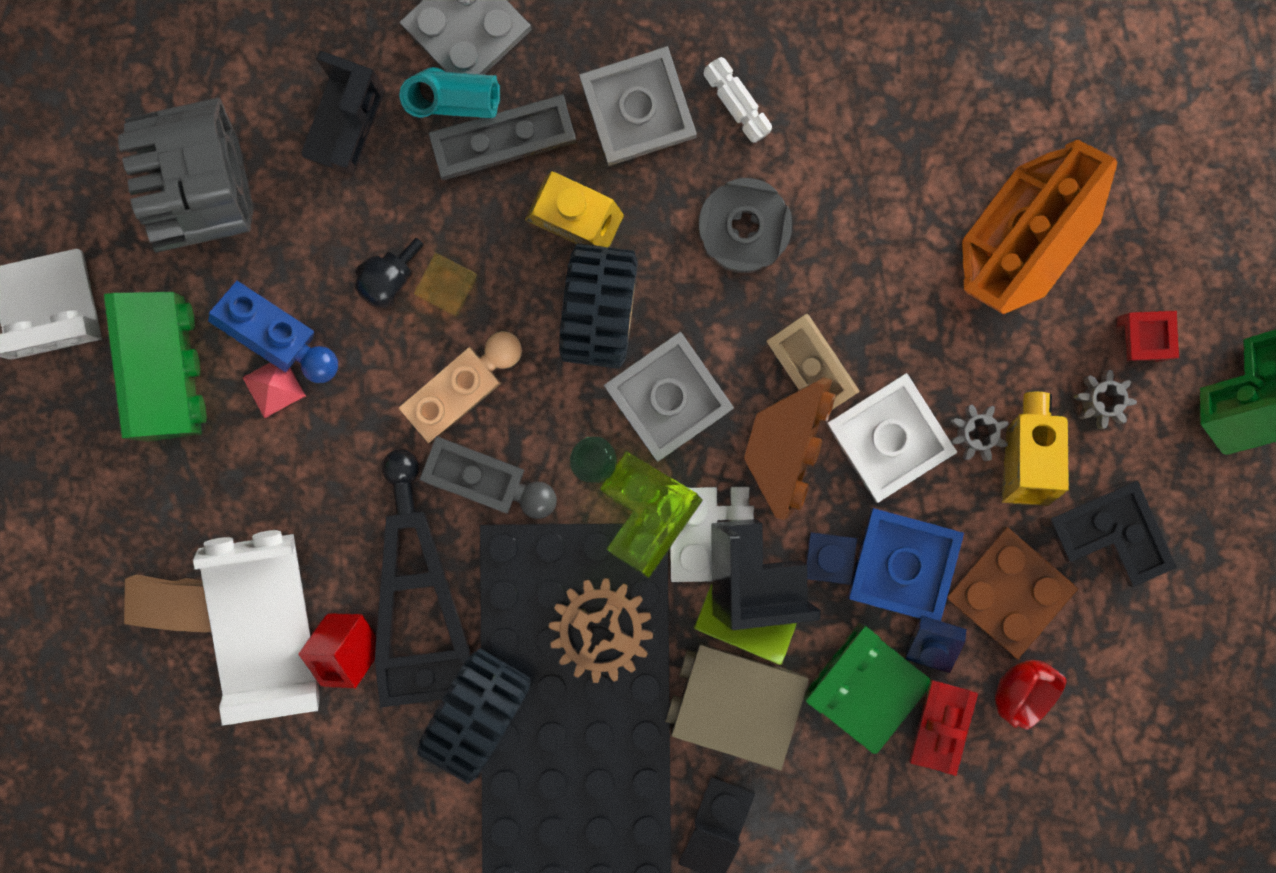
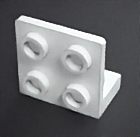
(46, 305)

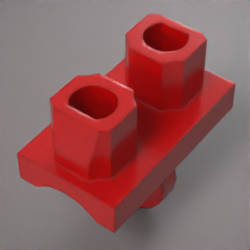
(943, 727)

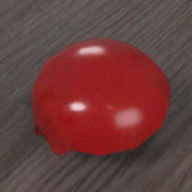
(1028, 693)

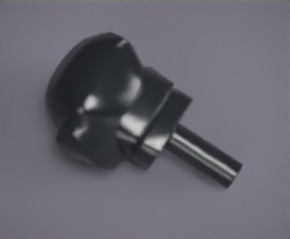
(384, 277)

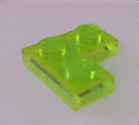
(659, 512)

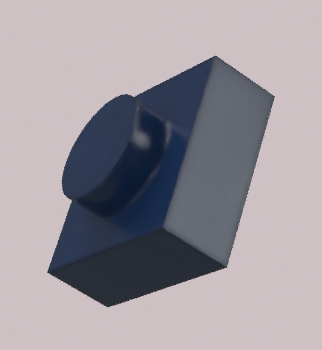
(830, 558)
(935, 644)

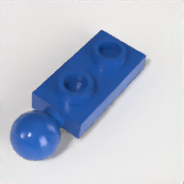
(272, 333)

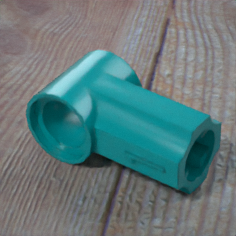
(453, 94)

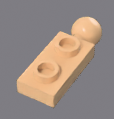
(460, 386)

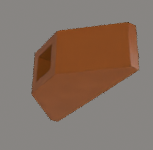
(785, 443)

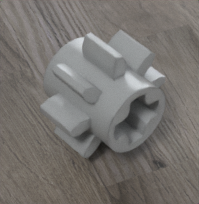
(1112, 390)
(989, 440)

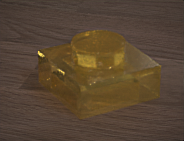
(446, 284)

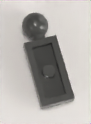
(485, 480)

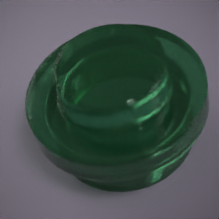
(593, 460)

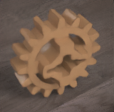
(620, 641)

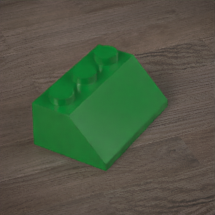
(154, 365)

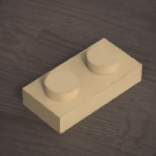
(810, 358)

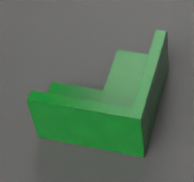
(1243, 409)

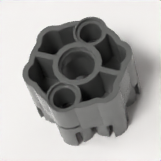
(196, 169)

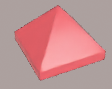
(273, 388)

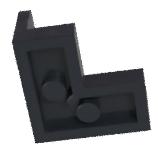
(343, 114)
(1117, 519)
(753, 592)

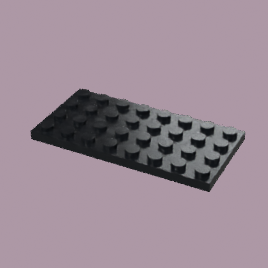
(582, 761)

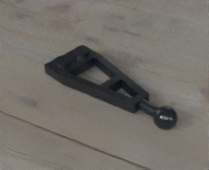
(422, 675)

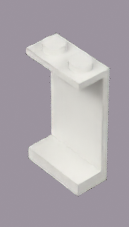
(258, 626)

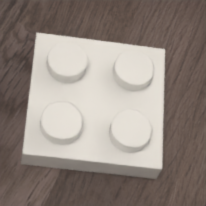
(891, 438)

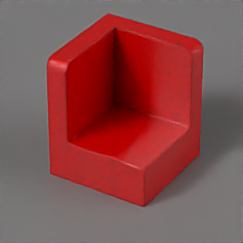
(1150, 335)
(340, 650)

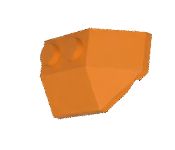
(1036, 226)

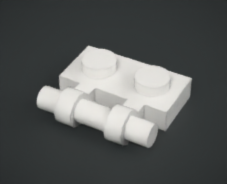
(693, 547)

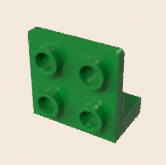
(867, 688)

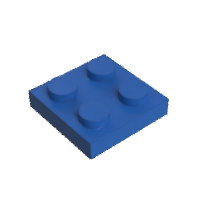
(905, 565)

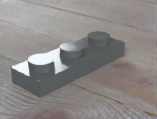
(502, 138)

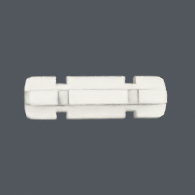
(737, 99)

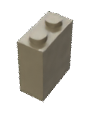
(737, 705)

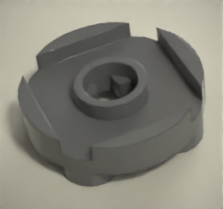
(766, 210)

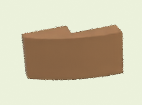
(166, 604)

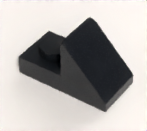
(716, 827)

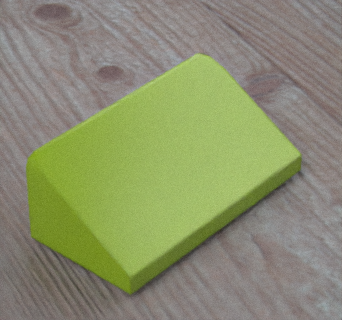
(765, 642)

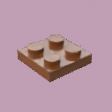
(1011, 592)

